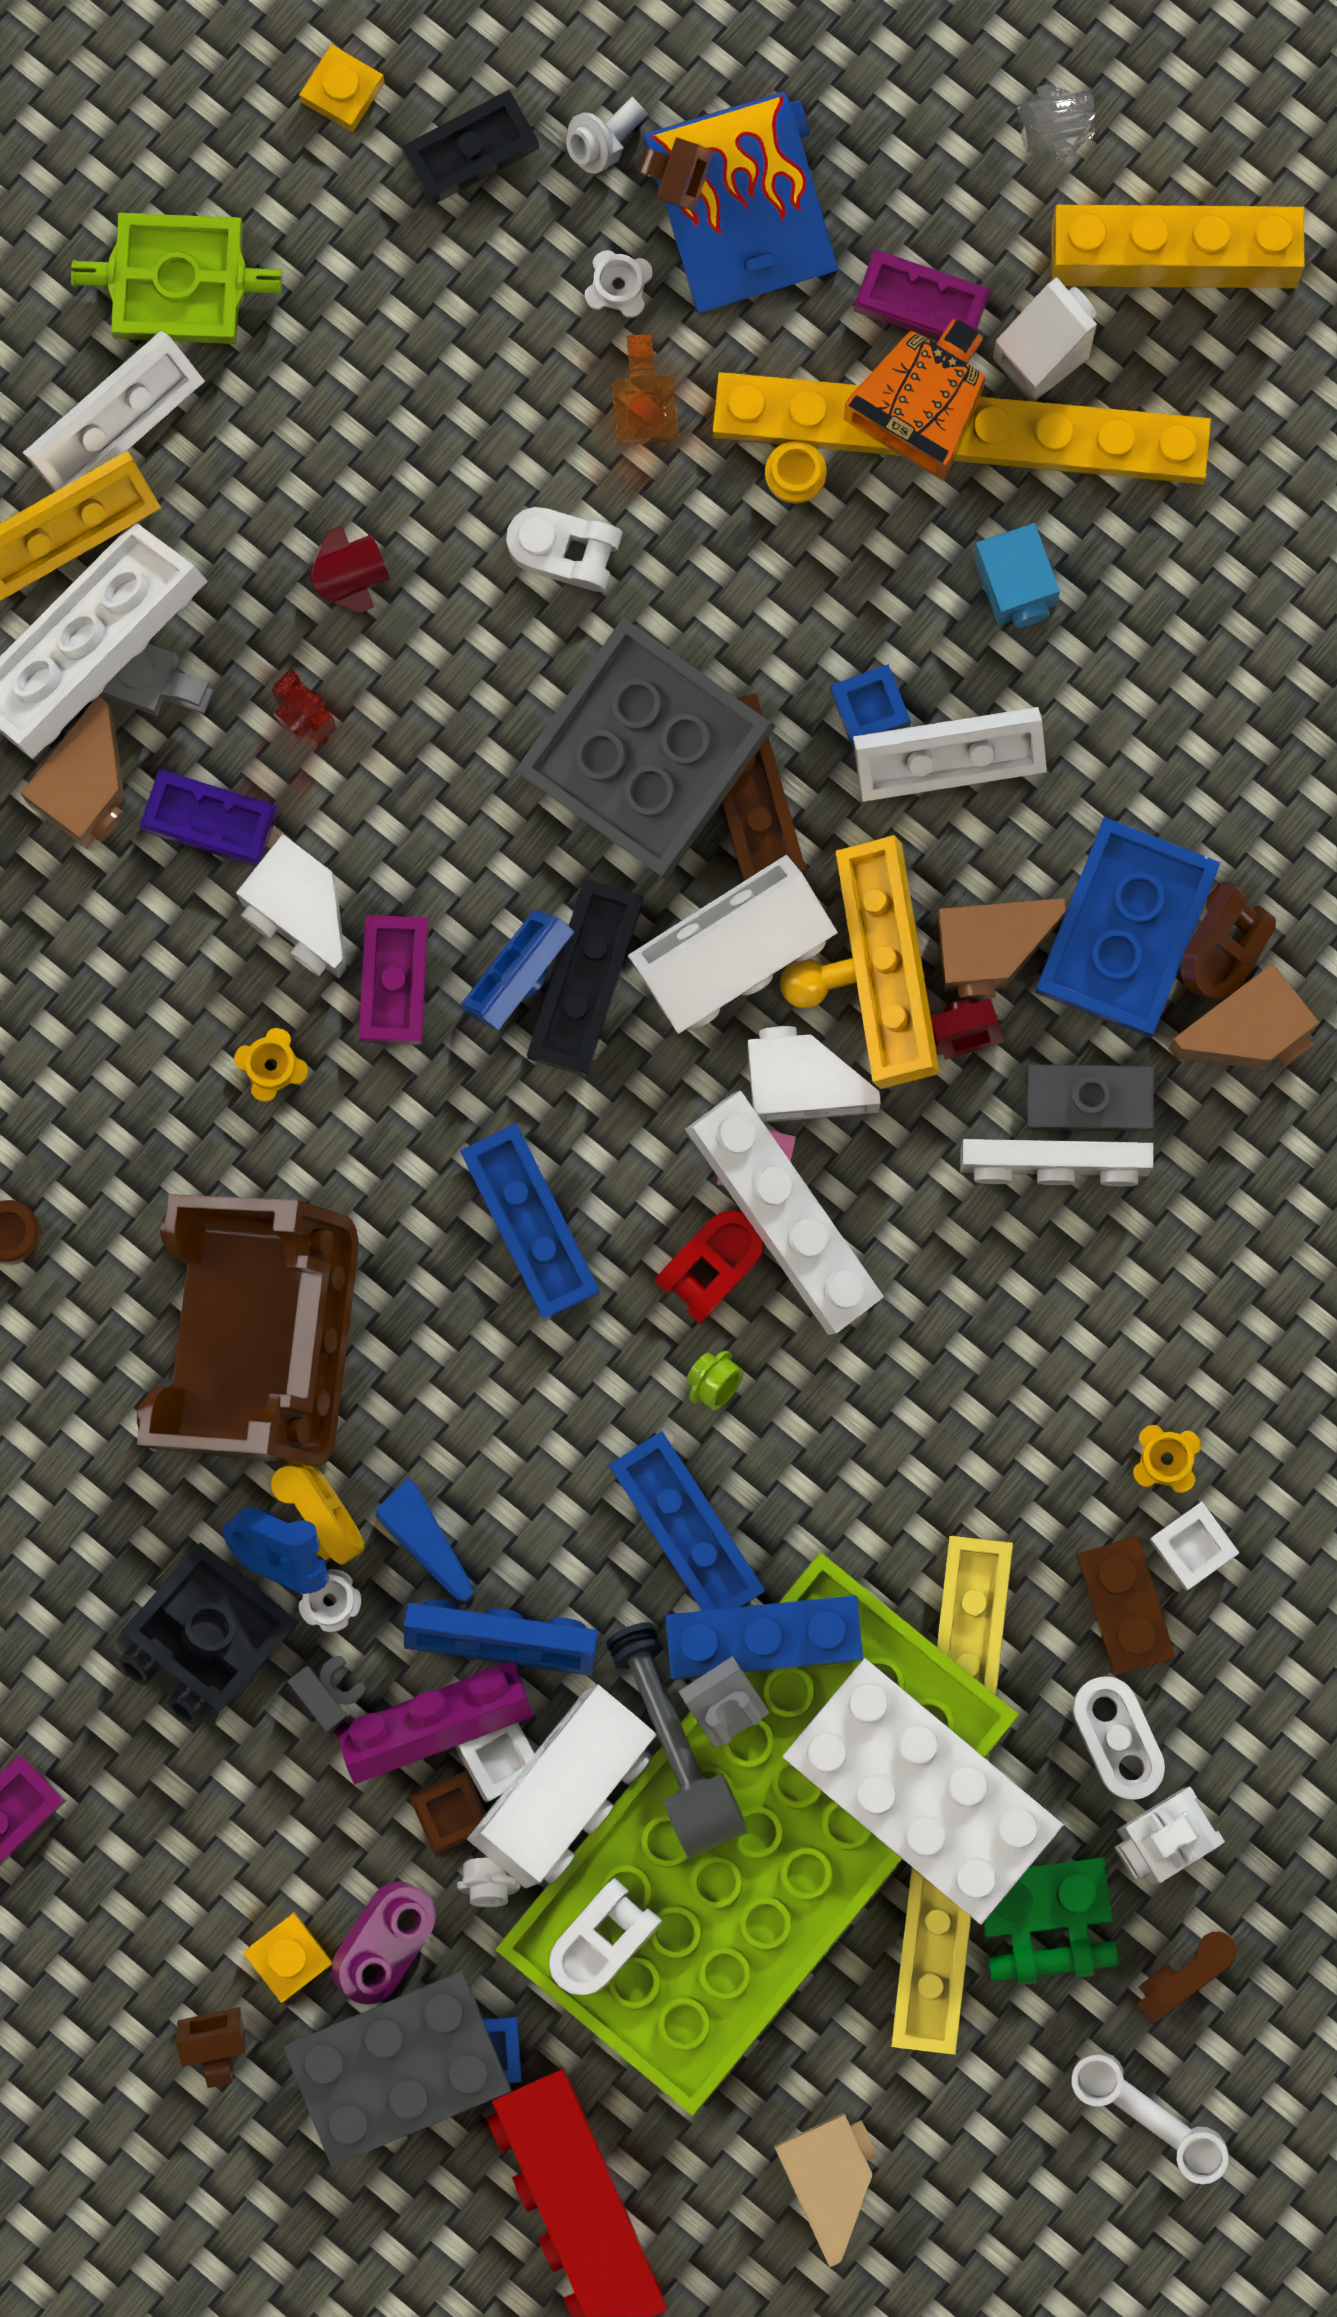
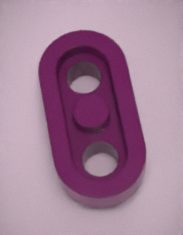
(380, 1941)

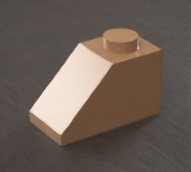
(82, 779)
(991, 943)
(1251, 1027)

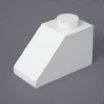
(803, 1079)

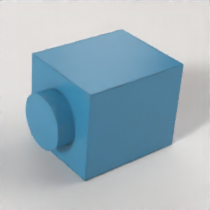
(1017, 576)

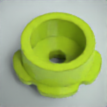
(714, 1379)

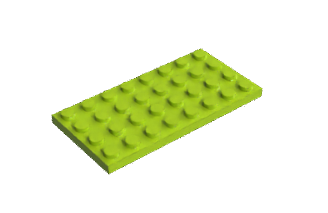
(759, 1909)

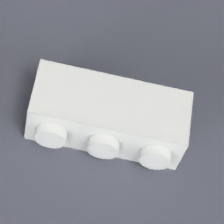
(733, 945)
(564, 1788)

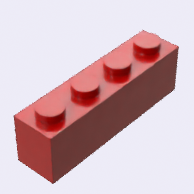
(576, 2199)

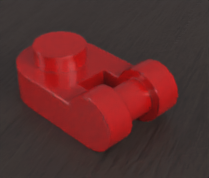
(728, 1247)

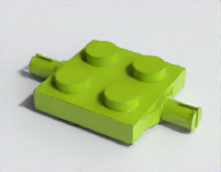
(177, 277)

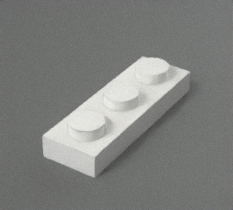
(115, 413)
(950, 754)
(1056, 1161)

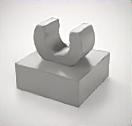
(724, 1702)

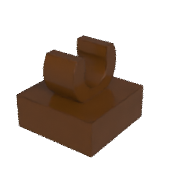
(680, 172)
(212, 2041)

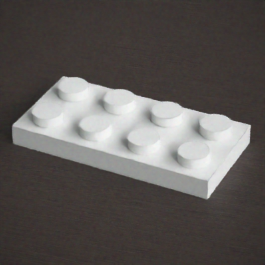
(90, 635)
(923, 1791)

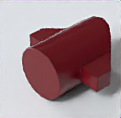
(346, 570)

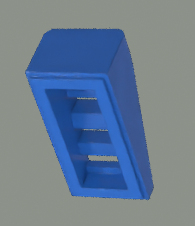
(416, 1529)

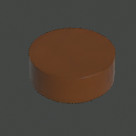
(18, 1232)

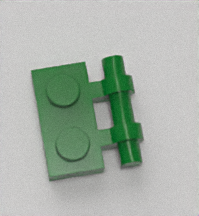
(1048, 1899)

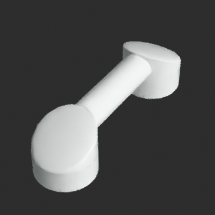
(1200, 2150)

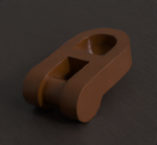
(1214, 962)
(1169, 1989)

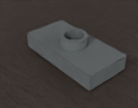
(1090, 1098)

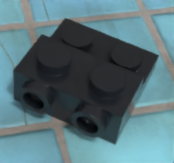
(203, 1637)

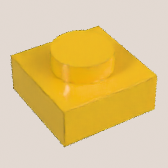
(341, 88)
(288, 1957)

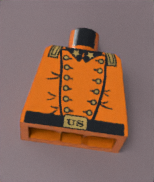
(921, 397)

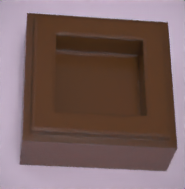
(448, 1811)

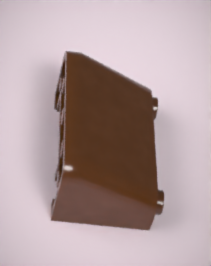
(255, 1330)

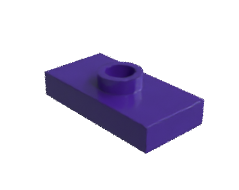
(208, 818)

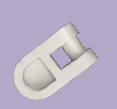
(541, 539)
(583, 1958)

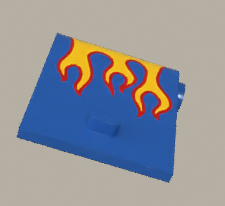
(750, 205)

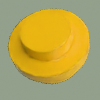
(795, 472)

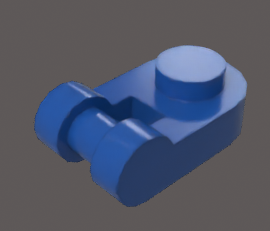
(277, 1549)

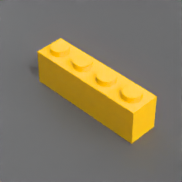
(1177, 246)

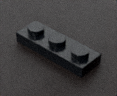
(585, 978)

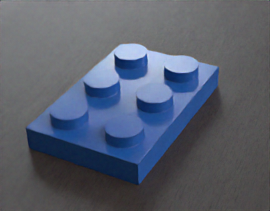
(1127, 927)

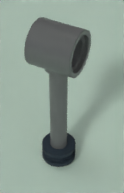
(703, 1808)

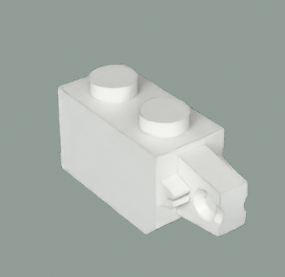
(1166, 1838)

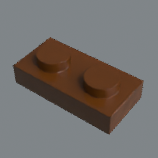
(1125, 1606)

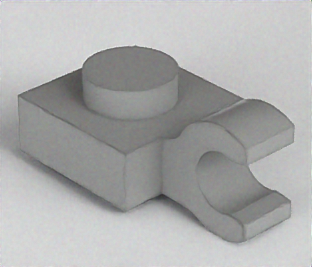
(152, 678)

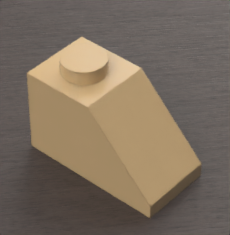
(830, 2179)

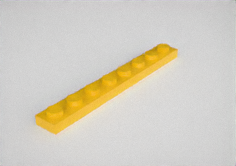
(998, 434)

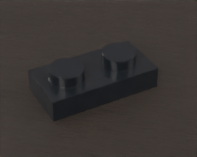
(470, 147)

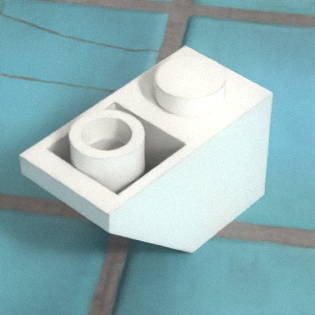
(1047, 339)
(300, 901)

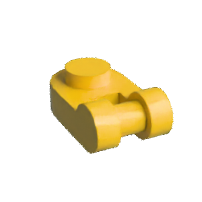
(322, 1507)

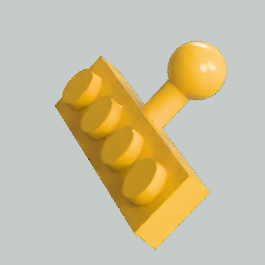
(883, 965)

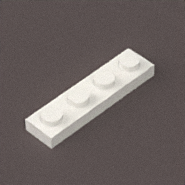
(784, 1213)

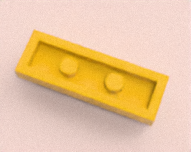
(72, 522)

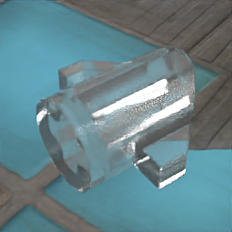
(1057, 121)

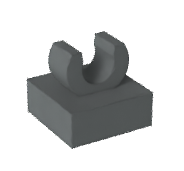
(322, 1697)

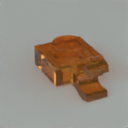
(645, 402)

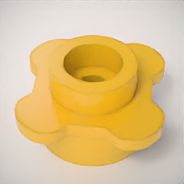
(253, 1060)
(1180, 1446)

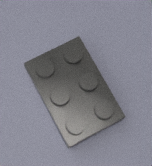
(397, 2068)

